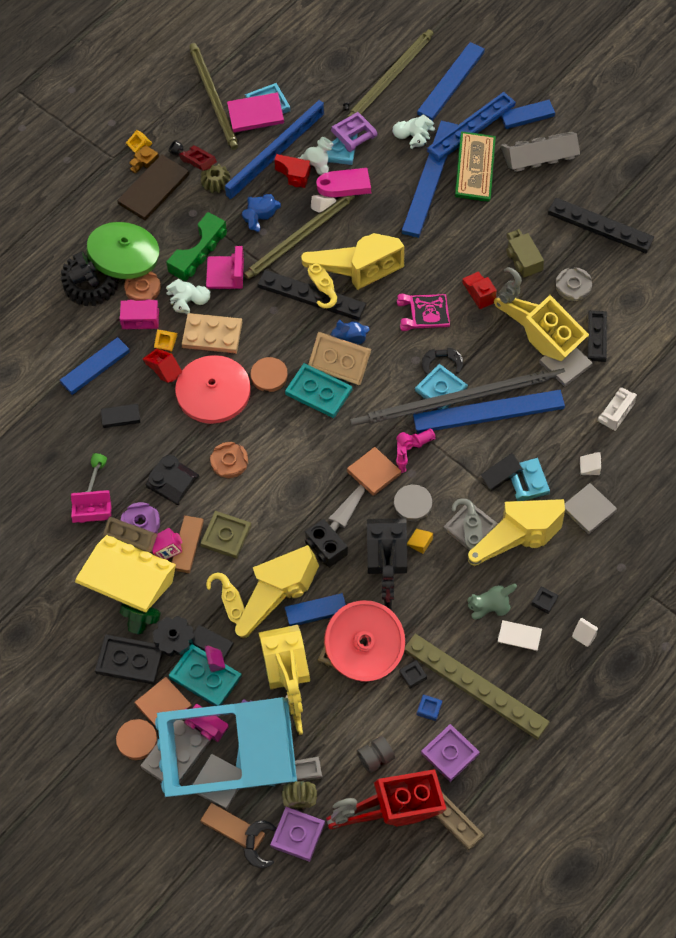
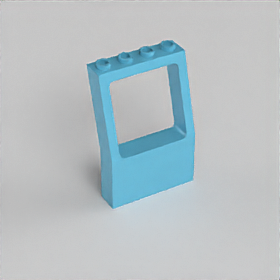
(263, 746)

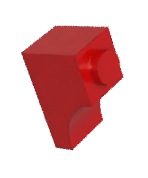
(295, 169)
(480, 289)
(163, 365)

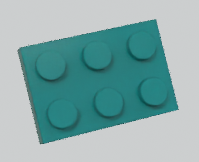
(318, 390)
(194, 675)

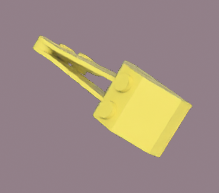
(366, 263)
(278, 578)
(286, 665)

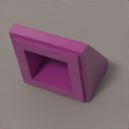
(214, 659)

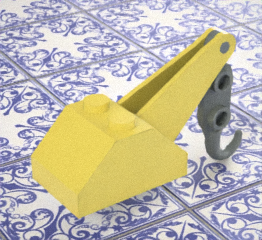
(546, 324)
(522, 523)

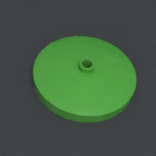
(122, 250)

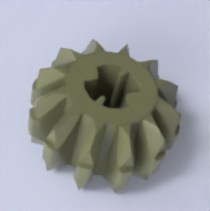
(215, 178)
(299, 795)

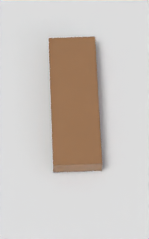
(190, 535)
(229, 825)

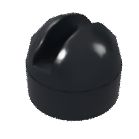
(175, 147)

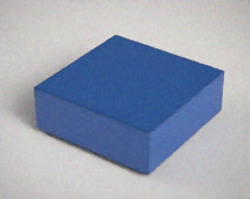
(429, 707)

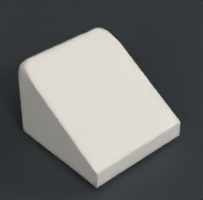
(320, 202)
(590, 464)
(585, 632)

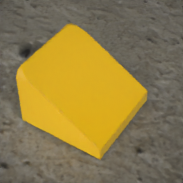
(137, 141)
(165, 340)
(420, 540)

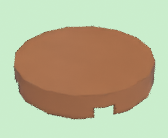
(143, 287)
(269, 374)
(229, 460)
(136, 739)

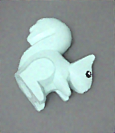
(415, 127)
(185, 292)

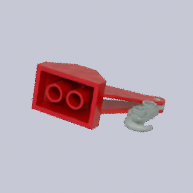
(402, 801)

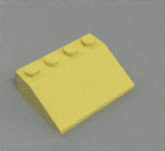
(126, 573)

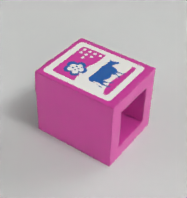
(167, 544)

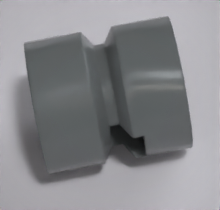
(377, 753)

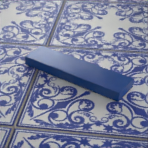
(94, 365)

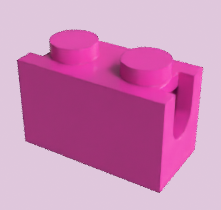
(139, 314)

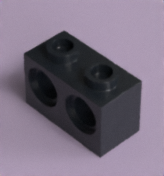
(329, 541)

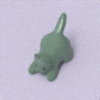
(494, 600)

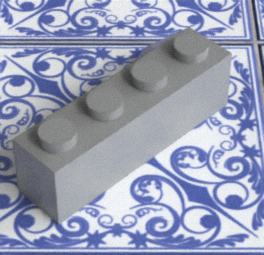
(541, 151)

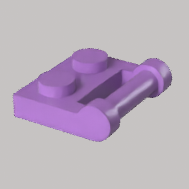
(351, 126)

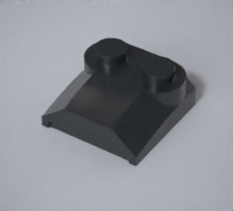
(171, 479)

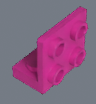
(226, 271)

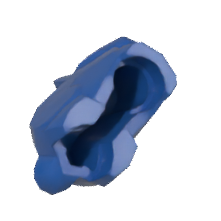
(259, 208)
(350, 332)

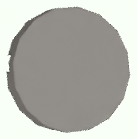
(573, 284)
(413, 502)

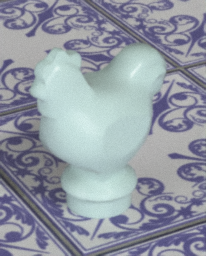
(318, 155)

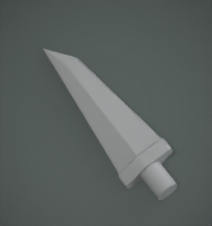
(344, 512)

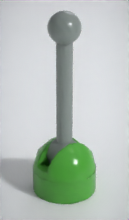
(98, 462)

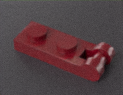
(198, 158)

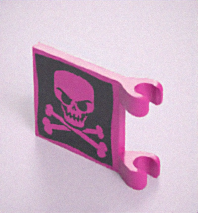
(426, 311)

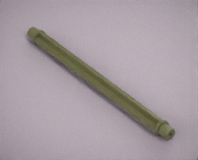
(390, 75)
(212, 93)
(296, 237)

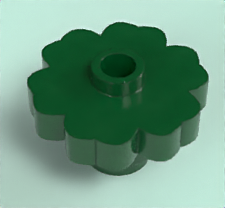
(138, 619)

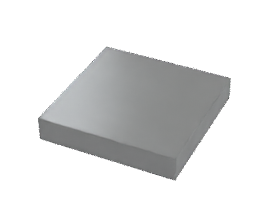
(574, 366)
(589, 508)
(455, 526)
(218, 771)

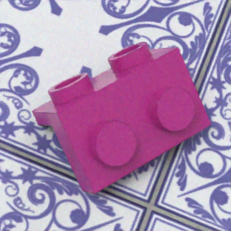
(91, 506)
(210, 727)

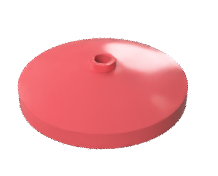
(213, 389)
(380, 630)

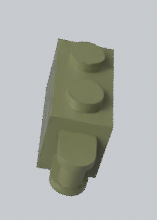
(524, 253)

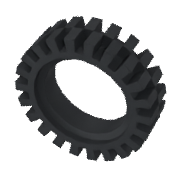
(86, 296)

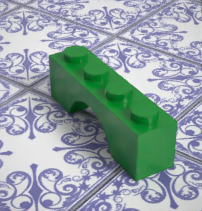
(185, 262)

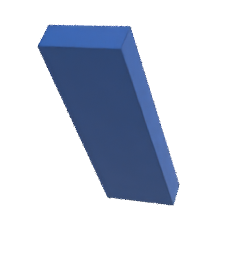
(528, 114)
(314, 609)

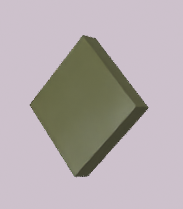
(226, 534)

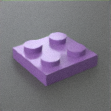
(450, 752)
(297, 834)

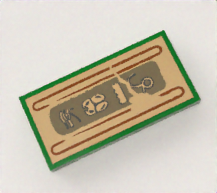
(475, 166)

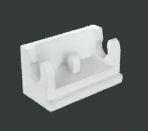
(618, 409)
(519, 635)

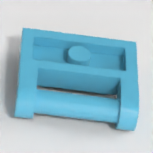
(534, 481)

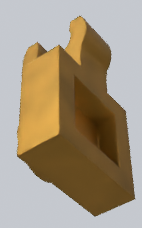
(144, 157)

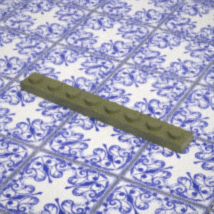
(476, 686)

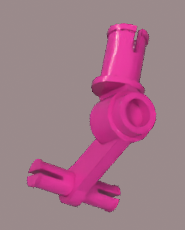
(407, 441)

